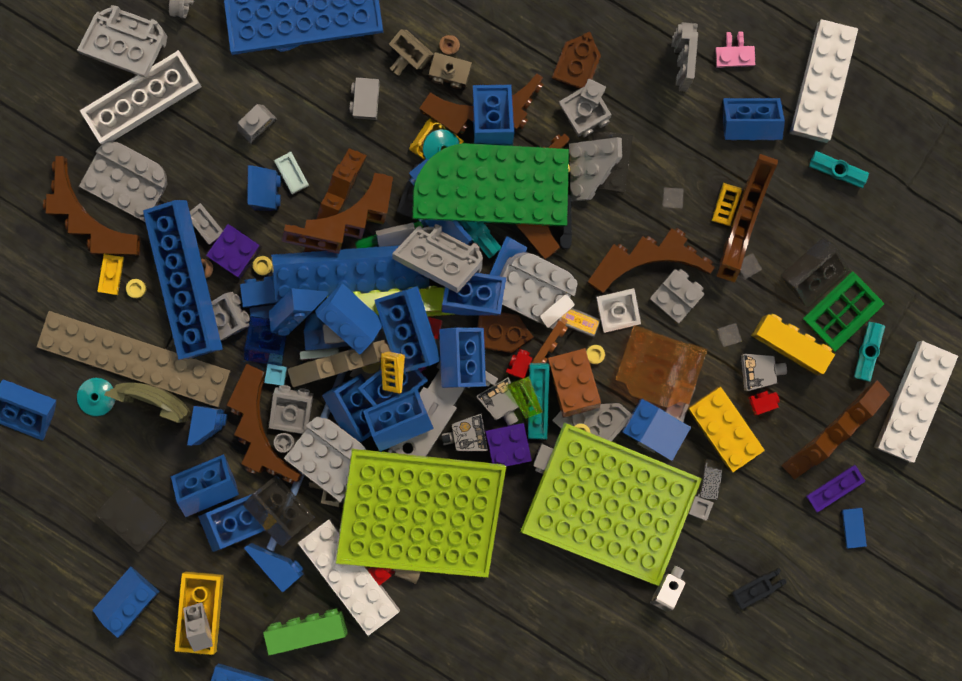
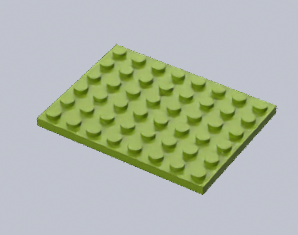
(611, 504)
(420, 513)

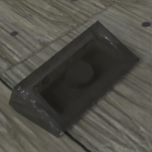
(710, 479)

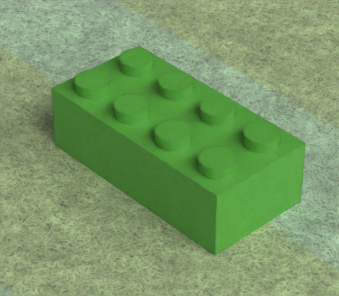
(305, 632)

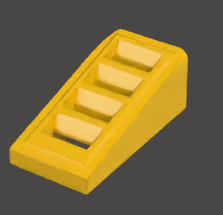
(722, 195)
(398, 365)

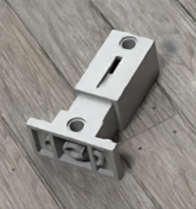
(440, 408)

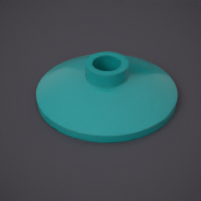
(436, 140)
(102, 404)

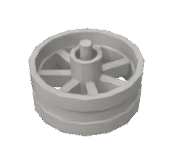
(179, 8)

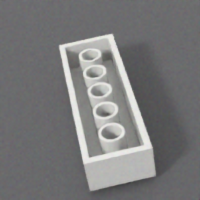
(823, 81)
(140, 98)
(916, 401)
(352, 583)

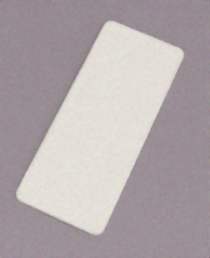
(557, 310)

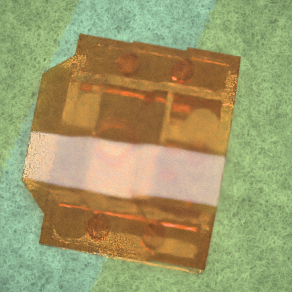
(660, 368)

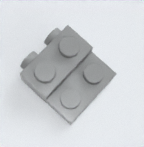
(584, 114)
(677, 295)
(229, 315)
(290, 409)

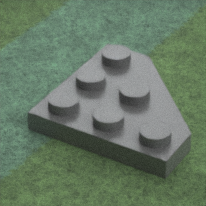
(592, 165)
(602, 422)

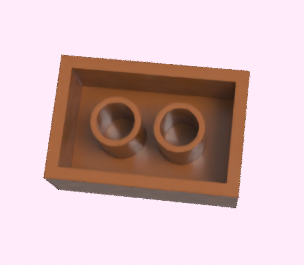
(574, 383)

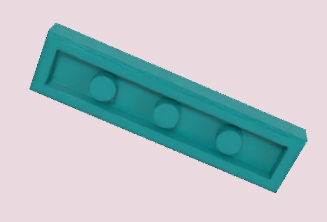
(540, 381)

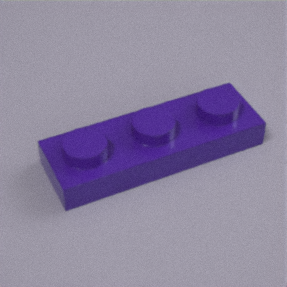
(835, 488)

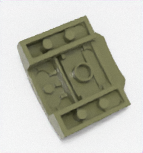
(171, 406)

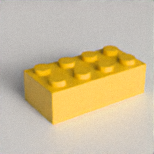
(793, 345)
(725, 429)
(198, 589)

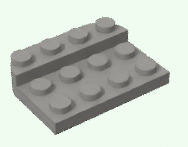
(123, 40)
(686, 44)
(125, 179)
(439, 257)
(534, 285)
(324, 455)

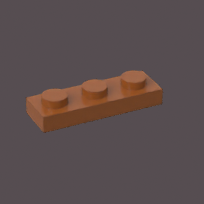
(550, 343)

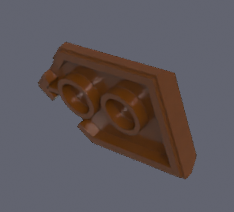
(577, 61)
(503, 332)

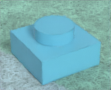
(275, 374)

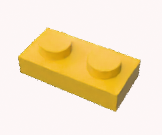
(110, 274)

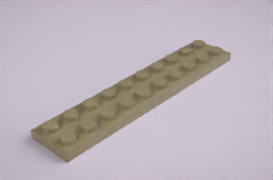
(133, 359)

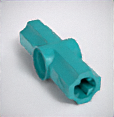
(827, 165)
(481, 235)
(873, 339)

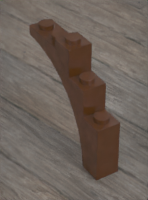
(455, 116)
(340, 186)
(65, 203)
(745, 217)
(540, 235)
(671, 249)
(838, 431)
(260, 454)

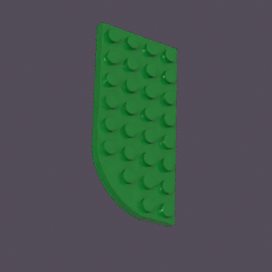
(494, 185)

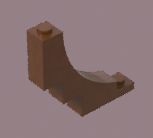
(328, 232)

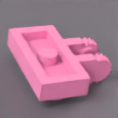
(735, 56)

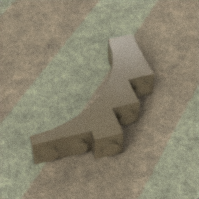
(337, 364)

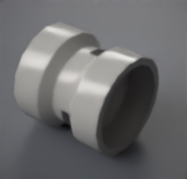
(280, 442)

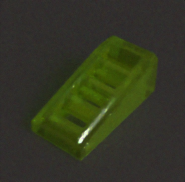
(527, 388)

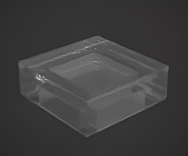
(673, 198)
(750, 266)
(729, 335)

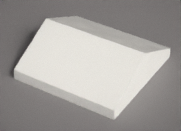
(618, 310)

